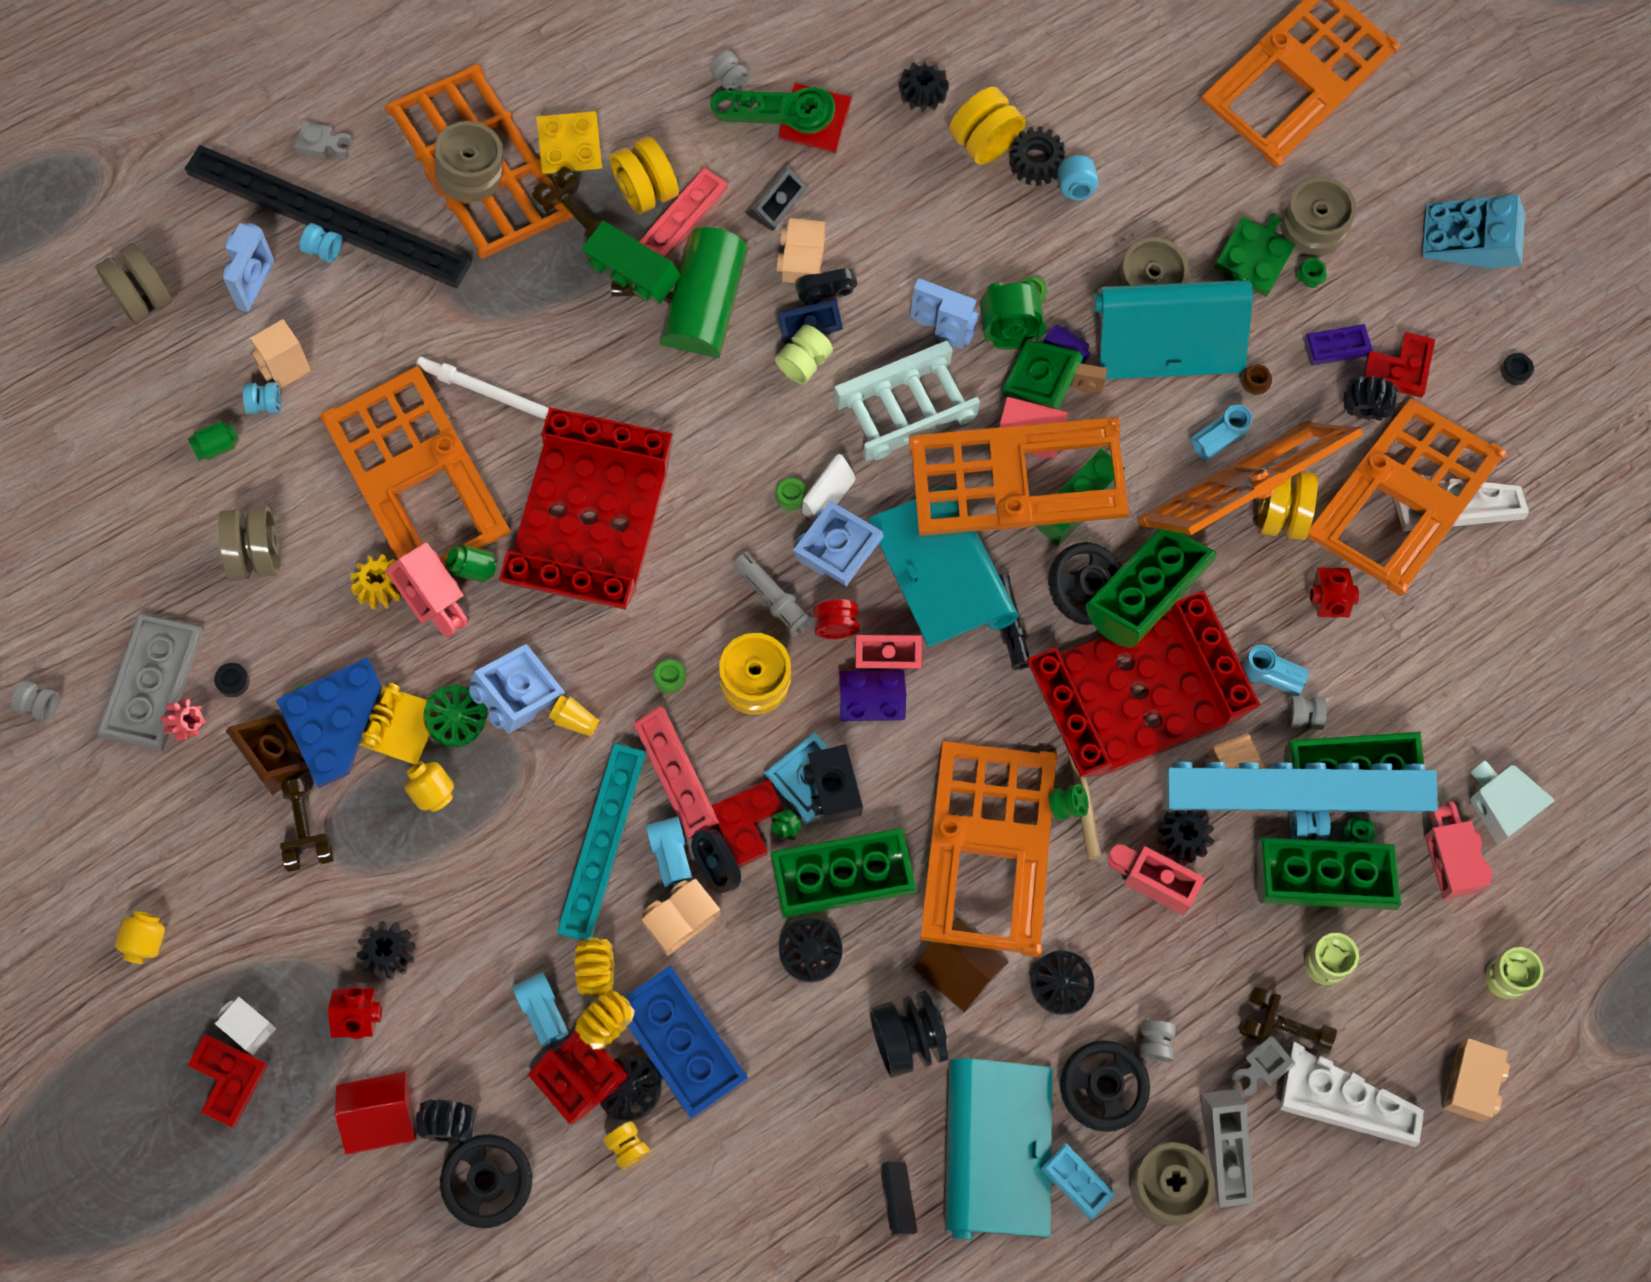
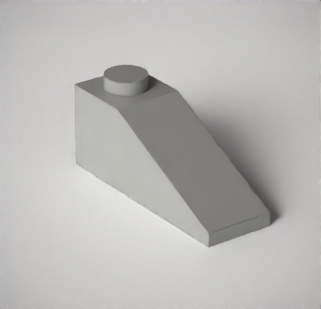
(1228, 1146)

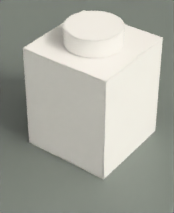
(244, 1025)

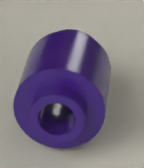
(1067, 339)

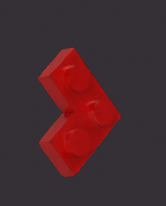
(1409, 370)
(738, 820)
(235, 1075)

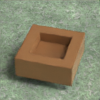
(1089, 378)

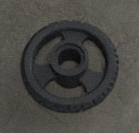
(1074, 583)
(1125, 1063)
(517, 1182)

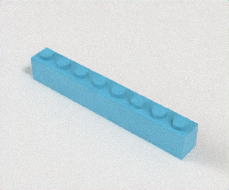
(1299, 789)

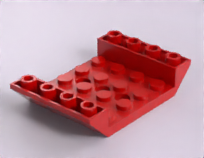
(595, 469)
(1188, 680)

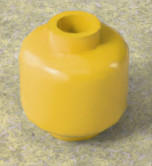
(428, 786)
(139, 937)

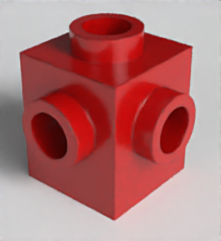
(1333, 592)
(353, 1013)

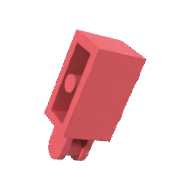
(428, 589)
(1456, 854)
(1157, 877)

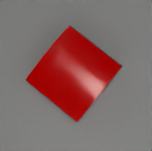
(828, 138)
(577, 1077)

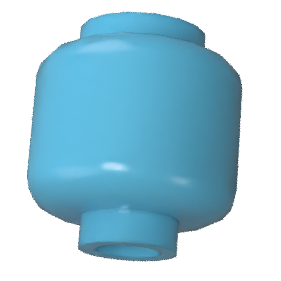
(1077, 177)

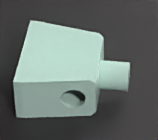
(1507, 800)

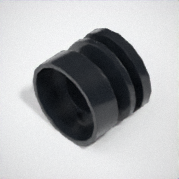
(908, 1034)

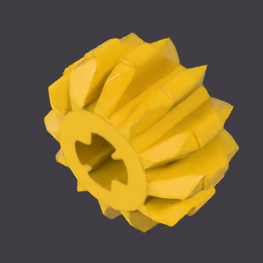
(374, 592)
(594, 967)
(604, 1020)

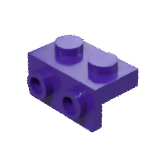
(872, 695)

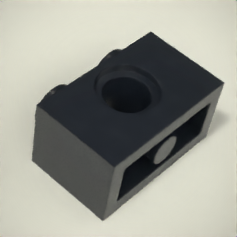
(836, 765)

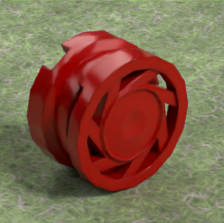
(836, 619)

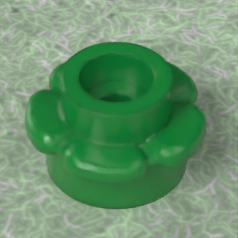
(1313, 266)
(1356, 823)
(785, 824)

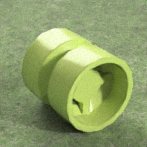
(801, 358)
(1331, 959)
(1514, 973)

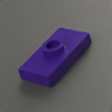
(1338, 344)

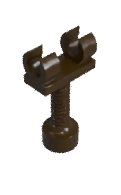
(568, 185)
(296, 791)
(1322, 1038)

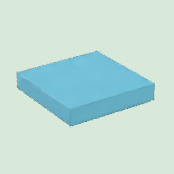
(789, 779)

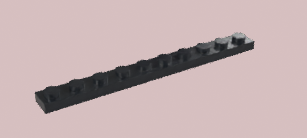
(310, 207)

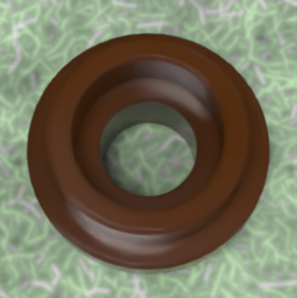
(1262, 374)

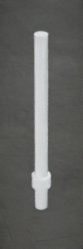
(449, 374)

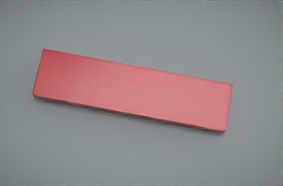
(684, 213)
(675, 772)

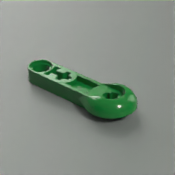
(778, 108)

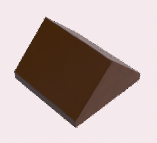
(269, 750)
(960, 970)

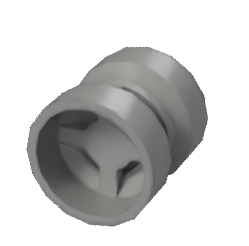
(728, 70)
(31, 699)
(1306, 712)
(1157, 1041)

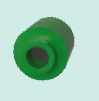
(213, 440)
(471, 563)

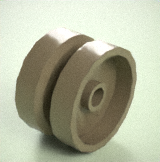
(468, 161)
(1318, 216)
(1151, 263)
(137, 281)
(249, 543)
(1189, 1173)

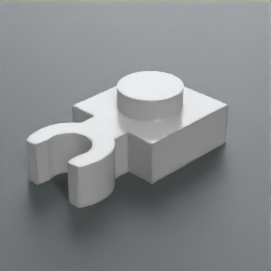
(319, 140)
(1268, 1063)

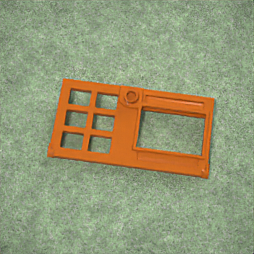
(1297, 61)
(413, 466)
(1010, 481)
(1244, 481)
(1436, 505)
(990, 838)

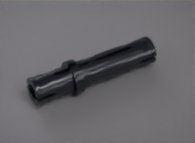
(1014, 634)

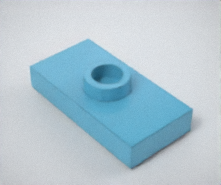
(1077, 1181)

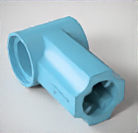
(1221, 433)
(1276, 672)
(668, 845)
(537, 1001)

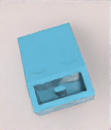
(1476, 231)

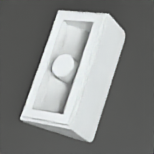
(829, 487)

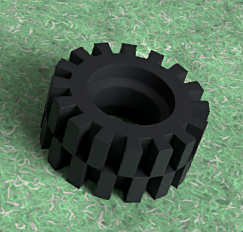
(1036, 141)

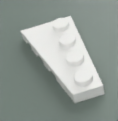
(1490, 504)
(1335, 1097)

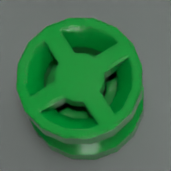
(1068, 802)

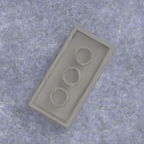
(148, 679)

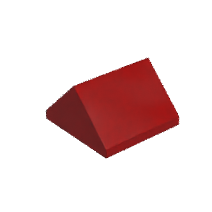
(374, 1113)

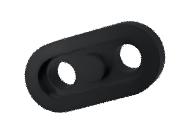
(826, 284)
(717, 863)

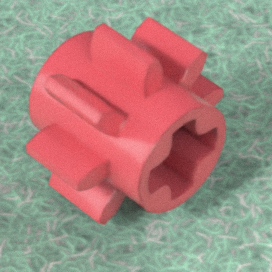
(182, 719)

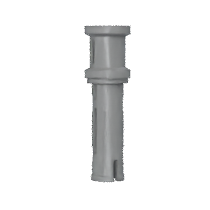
(781, 603)

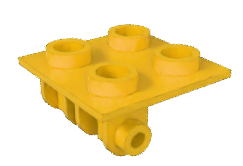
(569, 142)
(397, 725)

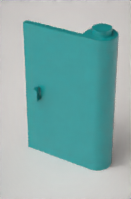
(1174, 328)
(954, 573)
(990, 1166)

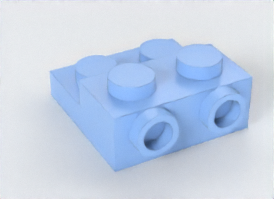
(249, 264)
(947, 311)
(837, 543)
(514, 688)

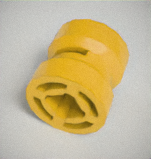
(626, 1145)

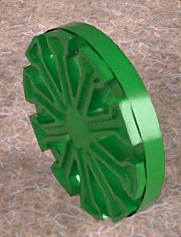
(453, 716)

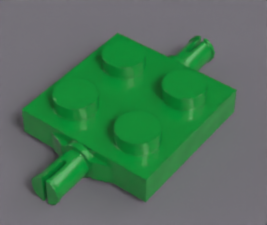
(1255, 254)

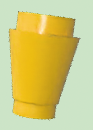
(573, 716)

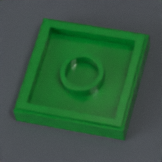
(1042, 374)

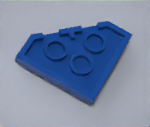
(330, 719)

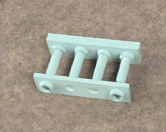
(906, 372)

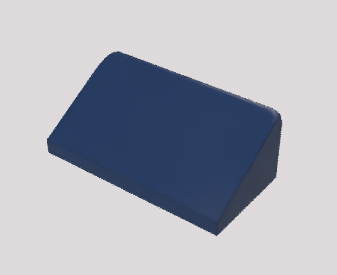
(820, 315)

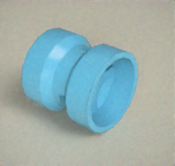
(317, 241)
(262, 398)
(1309, 824)

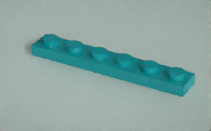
(601, 843)

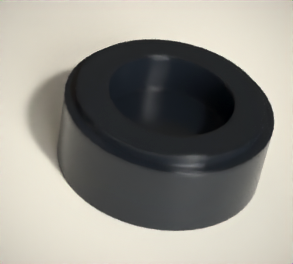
(1517, 369)
(231, 680)

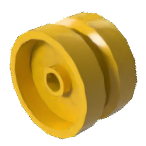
(986, 125)
(644, 175)
(1290, 507)
(737, 669)

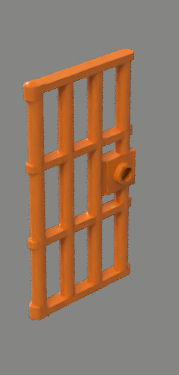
(509, 178)

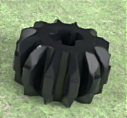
(923, 86)
(1370, 398)
(1174, 839)
(376, 959)
(445, 1121)

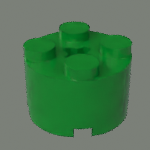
(1012, 314)

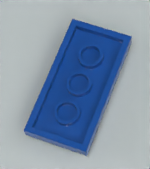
(682, 1043)

